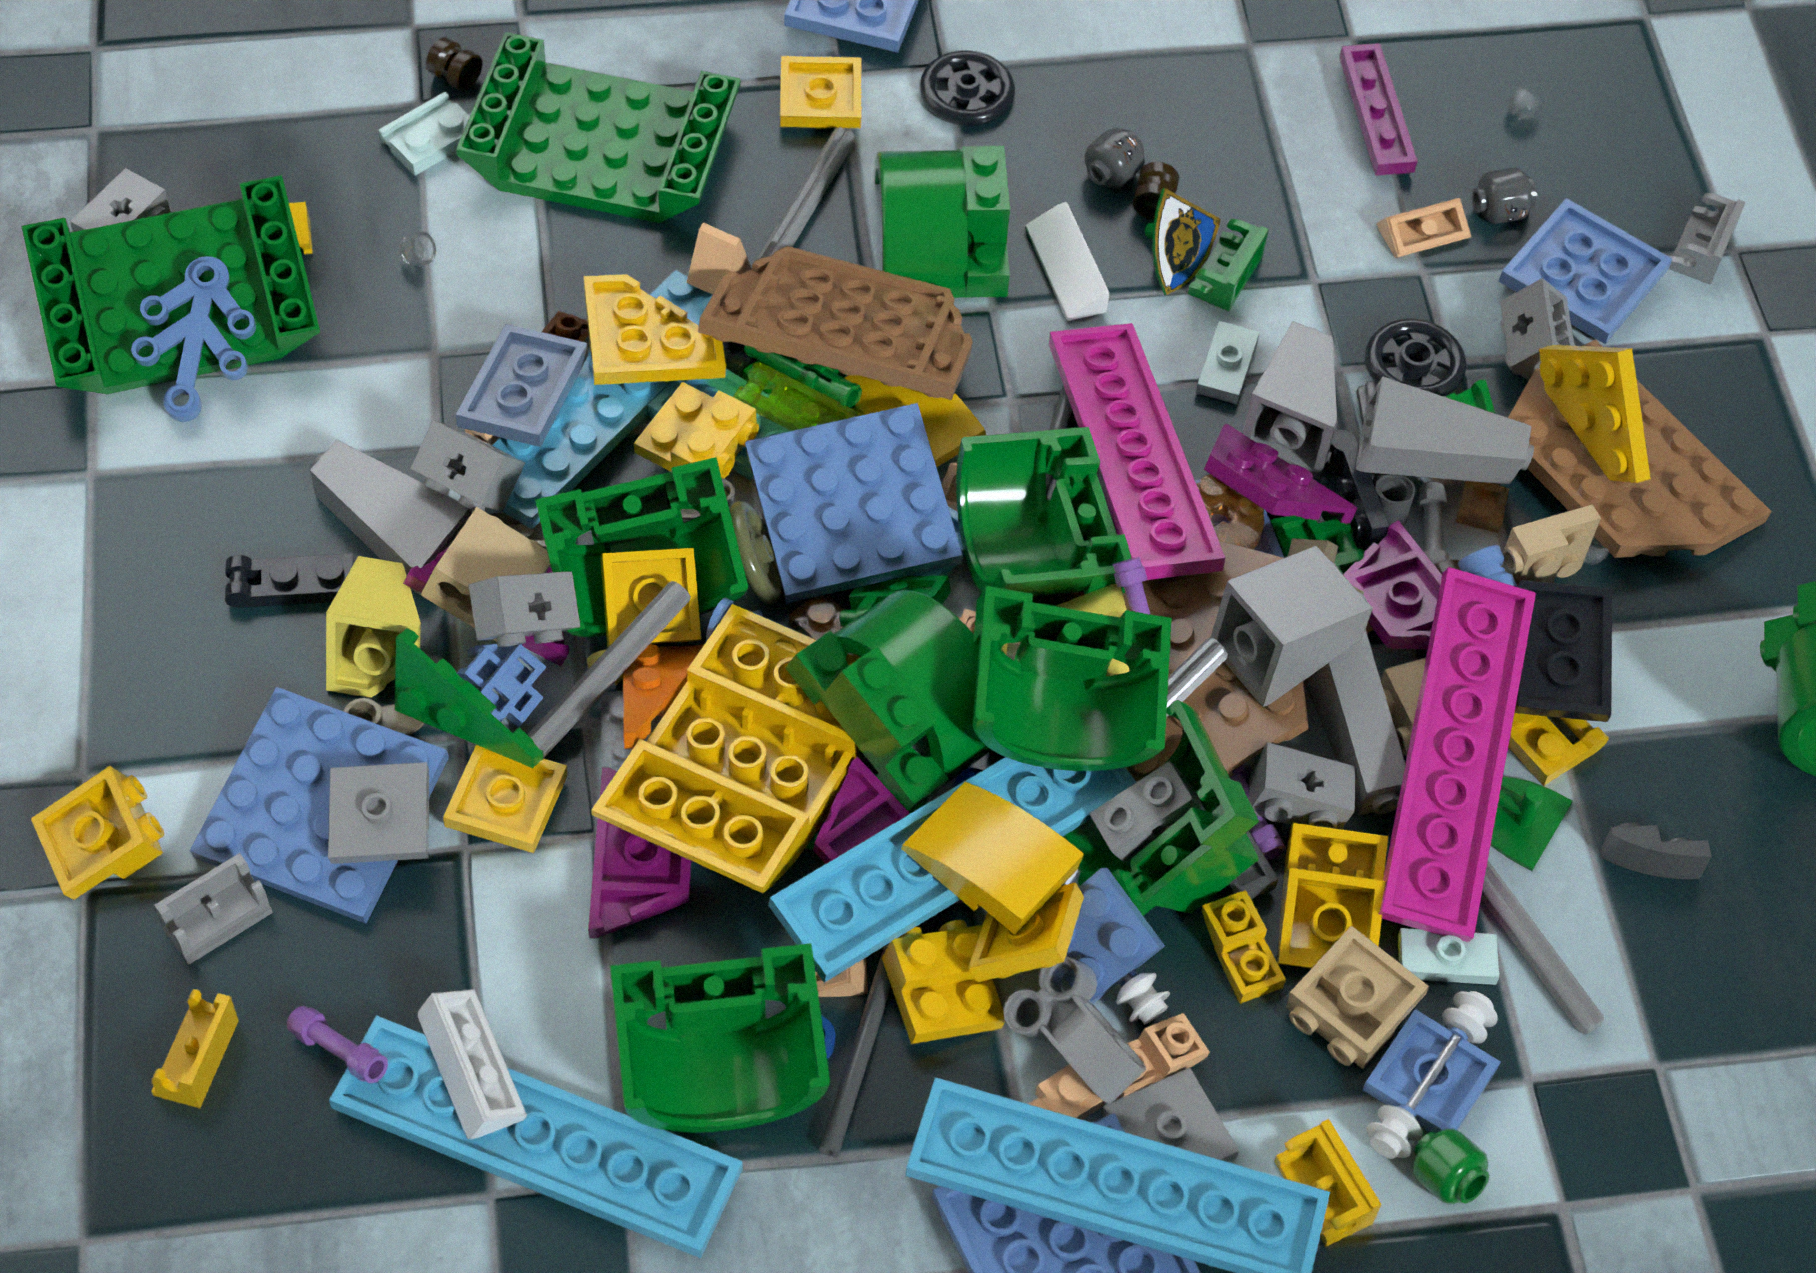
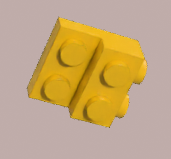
(697, 429)
(98, 832)
(937, 988)

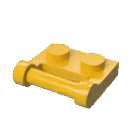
(1547, 750)

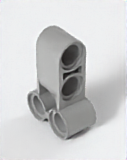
(1077, 1029)

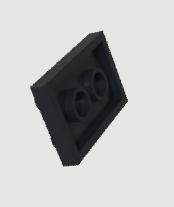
(1568, 653)

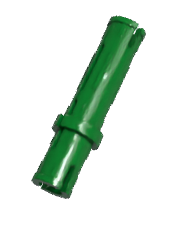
(812, 375)

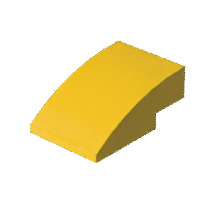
(943, 419)
(993, 855)
(1327, 887)

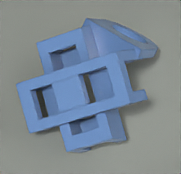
(509, 679)

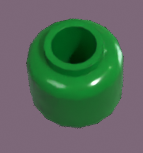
(1451, 1166)

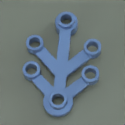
(196, 330)

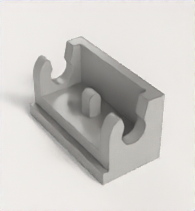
(1706, 238)
(213, 909)

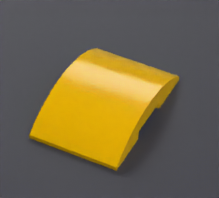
(738, 759)

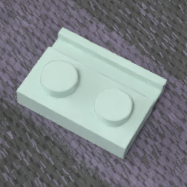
(426, 133)

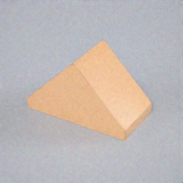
(715, 256)

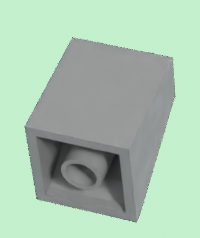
(1297, 400)
(1288, 622)

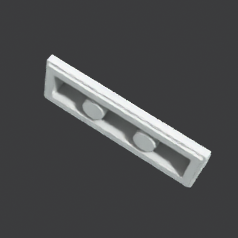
(1068, 263)
(470, 1062)

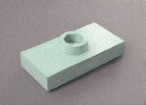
(1227, 362)
(1448, 957)

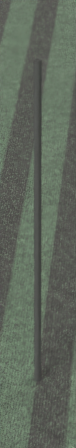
(881, 985)

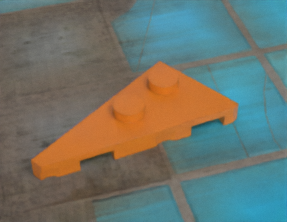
(652, 686)

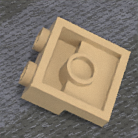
(1550, 545)
(1354, 998)

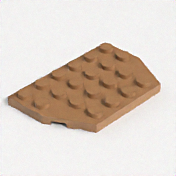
(844, 320)
(1685, 504)
(1225, 706)

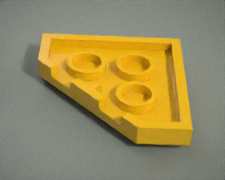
(644, 337)
(1601, 404)

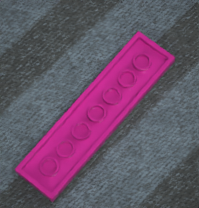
(1139, 452)
(1457, 755)

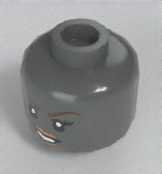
(1114, 158)
(1504, 195)

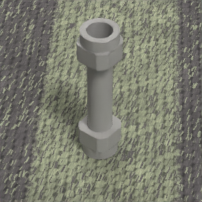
(1432, 504)

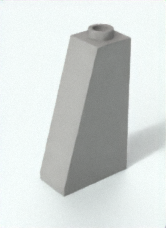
(1439, 437)
(386, 507)
(1360, 726)

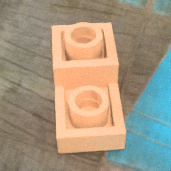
(1166, 1051)

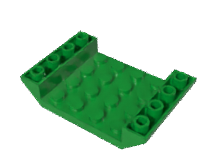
(594, 134)
(98, 276)

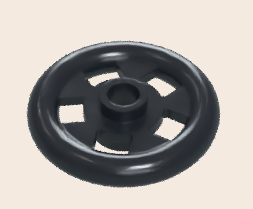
(977, 112)
(1416, 356)

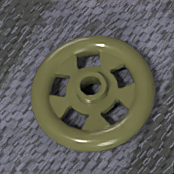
(756, 553)

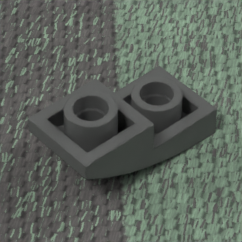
(1642, 851)

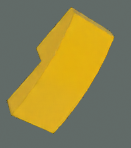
(1241, 946)

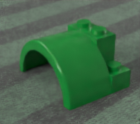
(941, 209)
(645, 518)
(1017, 535)
(1791, 653)
(908, 683)
(1051, 690)
(1196, 852)
(719, 1054)

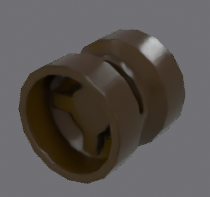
(457, 65)
(1150, 182)

